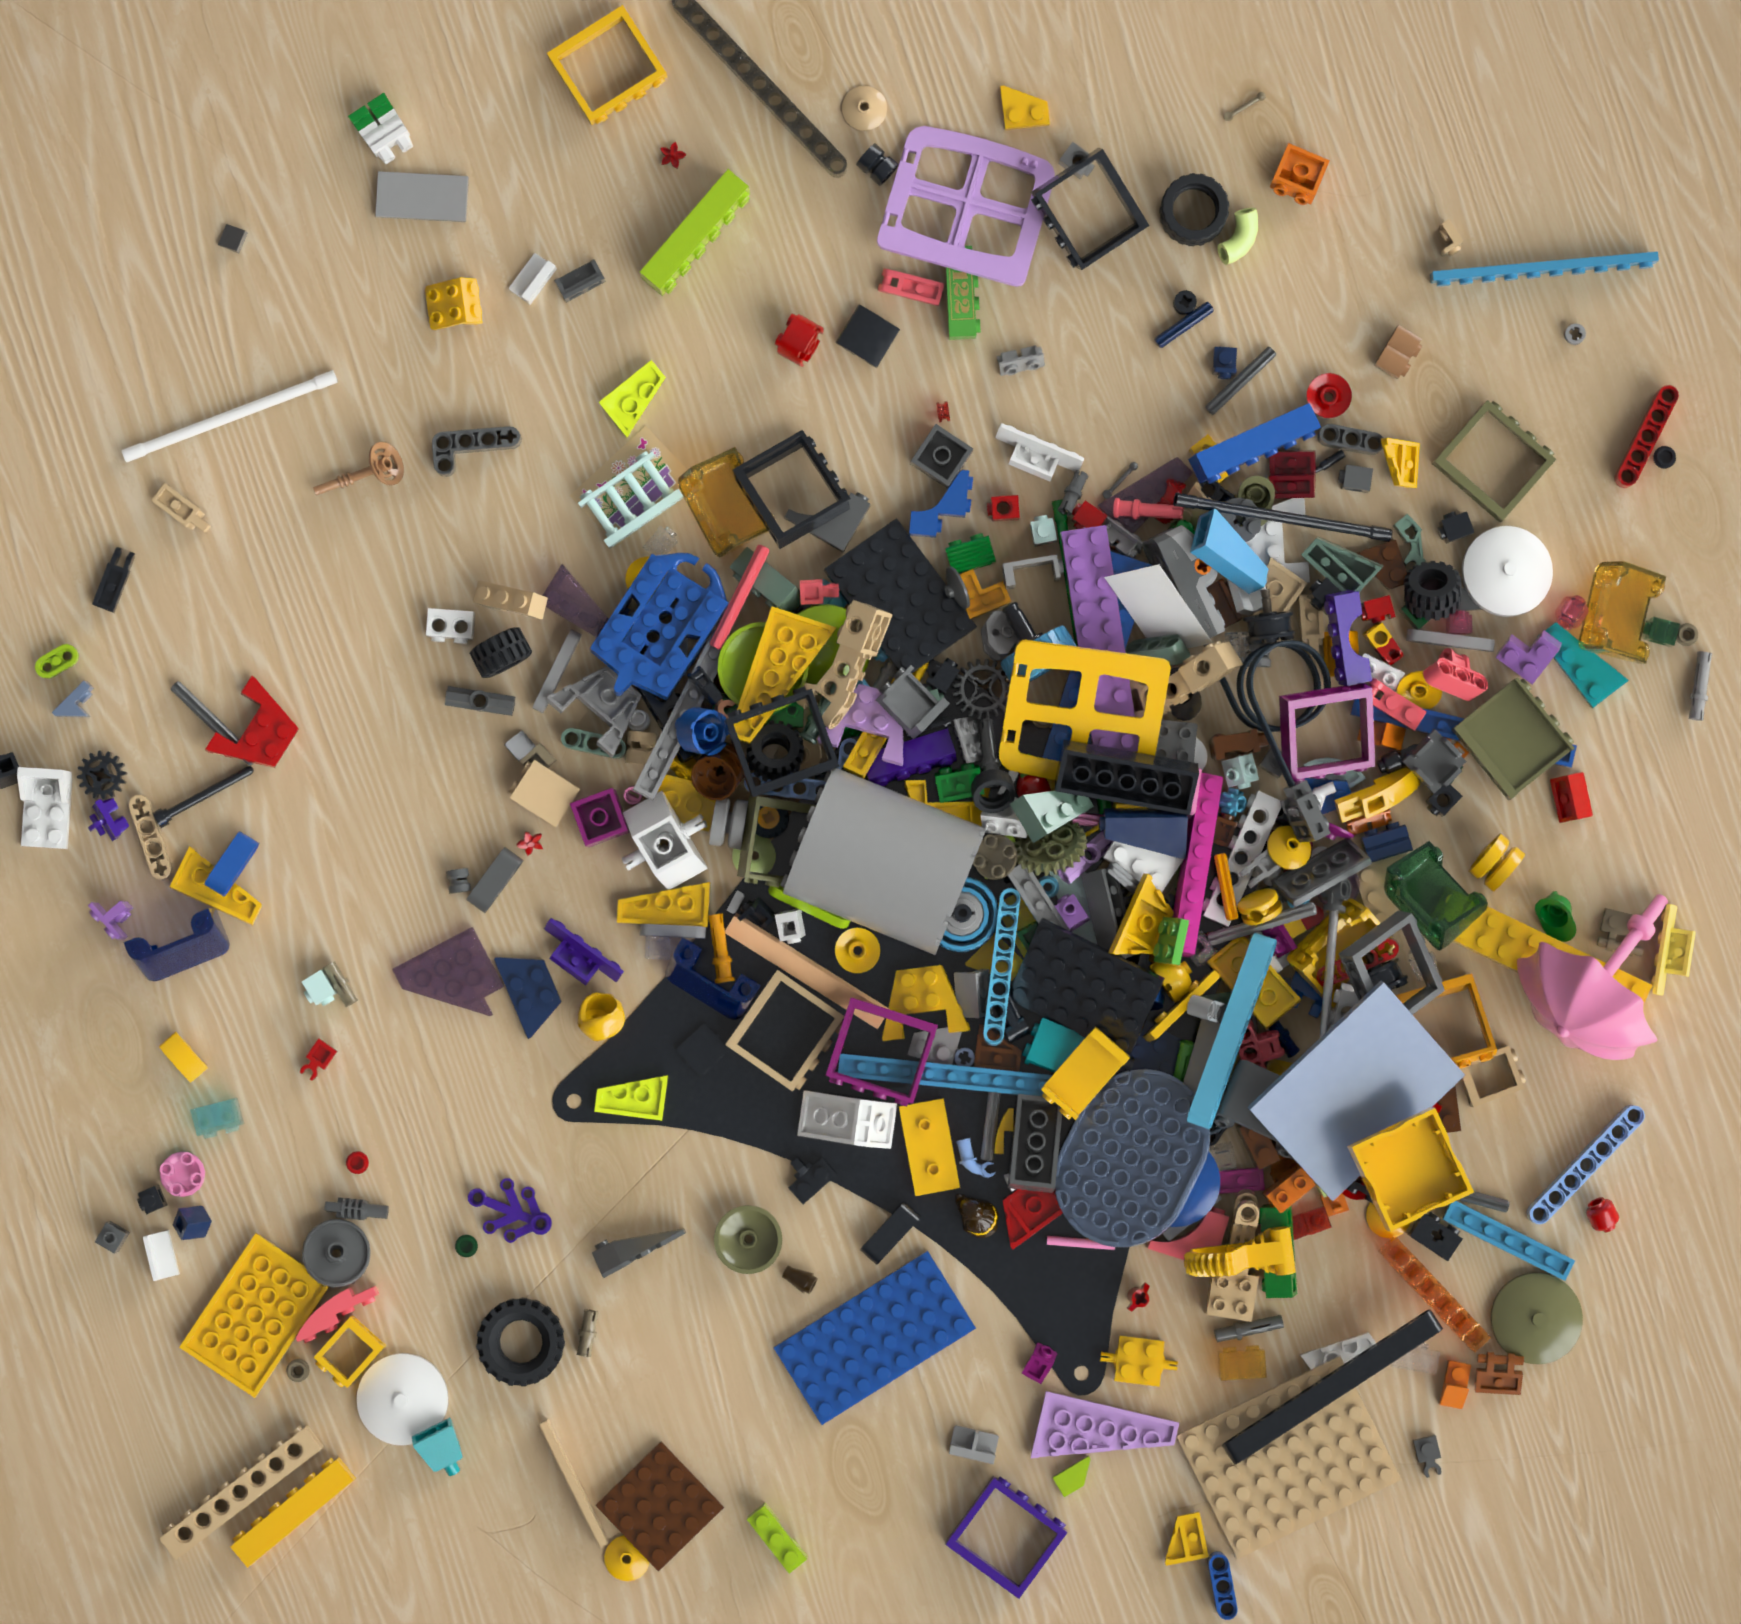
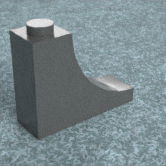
(841, 529)

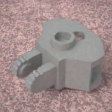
(998, 636)

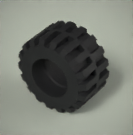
(1432, 590)
(500, 652)
(780, 735)

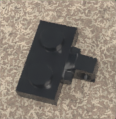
(810, 1178)

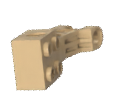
(858, 641)
(1197, 674)
(1236, 1294)

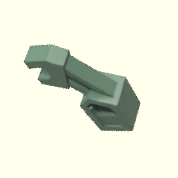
(1416, 552)

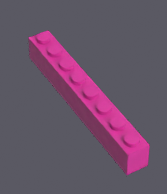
(1196, 865)

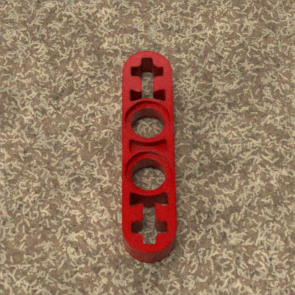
(1386, 956)

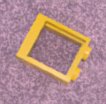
(366, 1335)

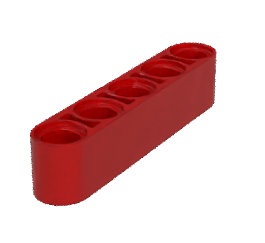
(1654, 428)

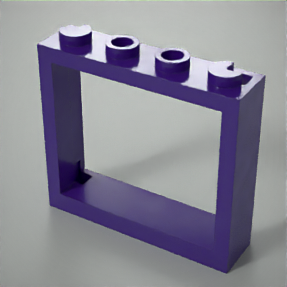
(989, 1570)

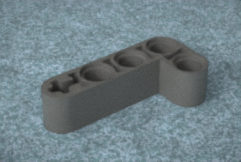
(476, 445)

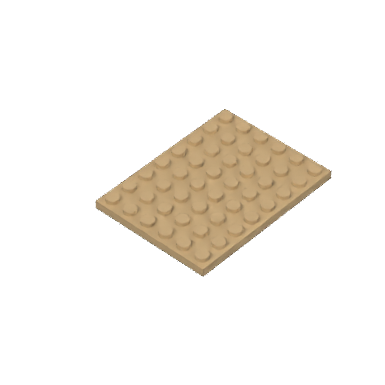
(1298, 1476)

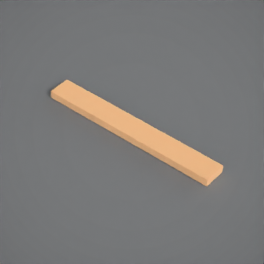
(800, 967)

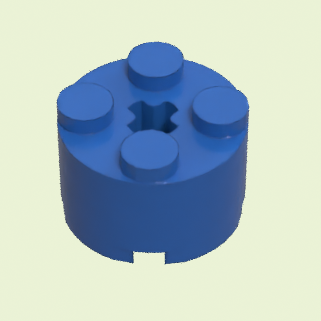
(701, 731)

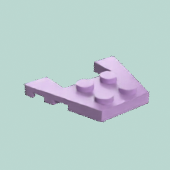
(871, 718)

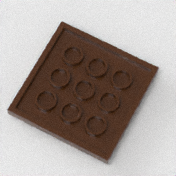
(659, 1506)

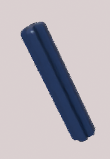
(1184, 324)

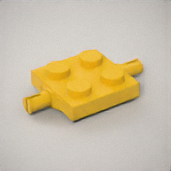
(1139, 1361)

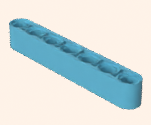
(1001, 955)

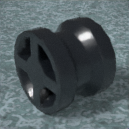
(1180, 303)

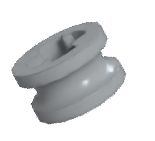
(1582, 332)

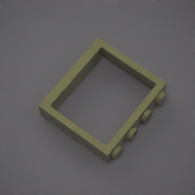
(1468, 486)
(749, 836)

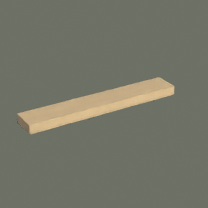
(574, 1483)

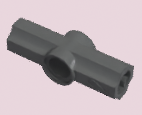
(494, 703)

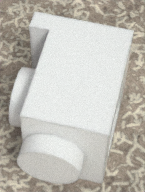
(785, 932)

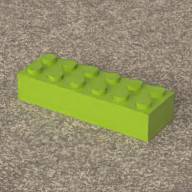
(695, 232)

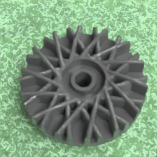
(331, 1236)

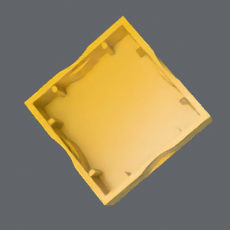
(1410, 1169)

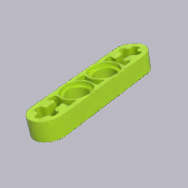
(837, 921)

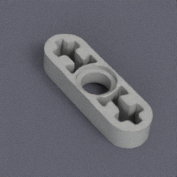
(672, 931)

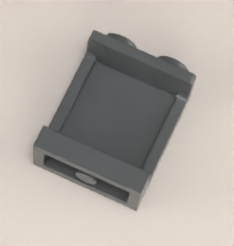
(910, 702)

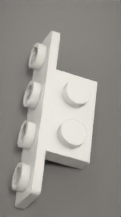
(1035, 454)

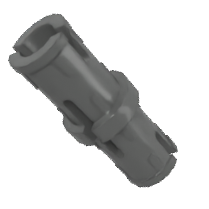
(1073, 492)

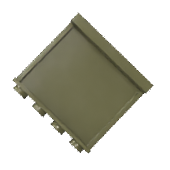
(1513, 737)

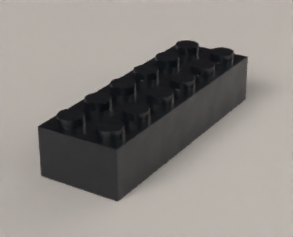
(1126, 777)

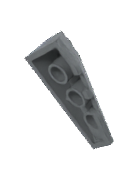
(620, 1253)

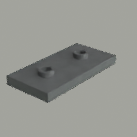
(1321, 872)

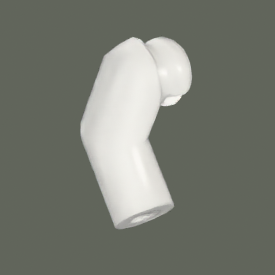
(1324, 790)

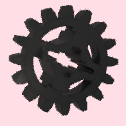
(105, 765)

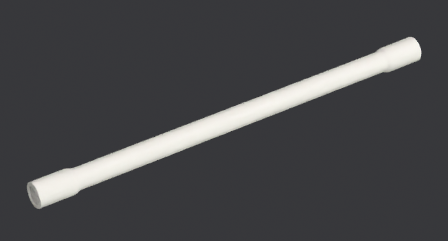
(141, 449)

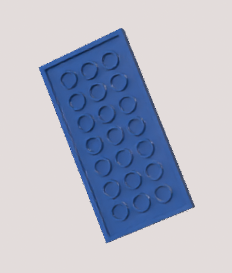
(874, 1337)

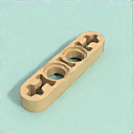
(147, 838)

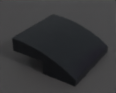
(867, 336)

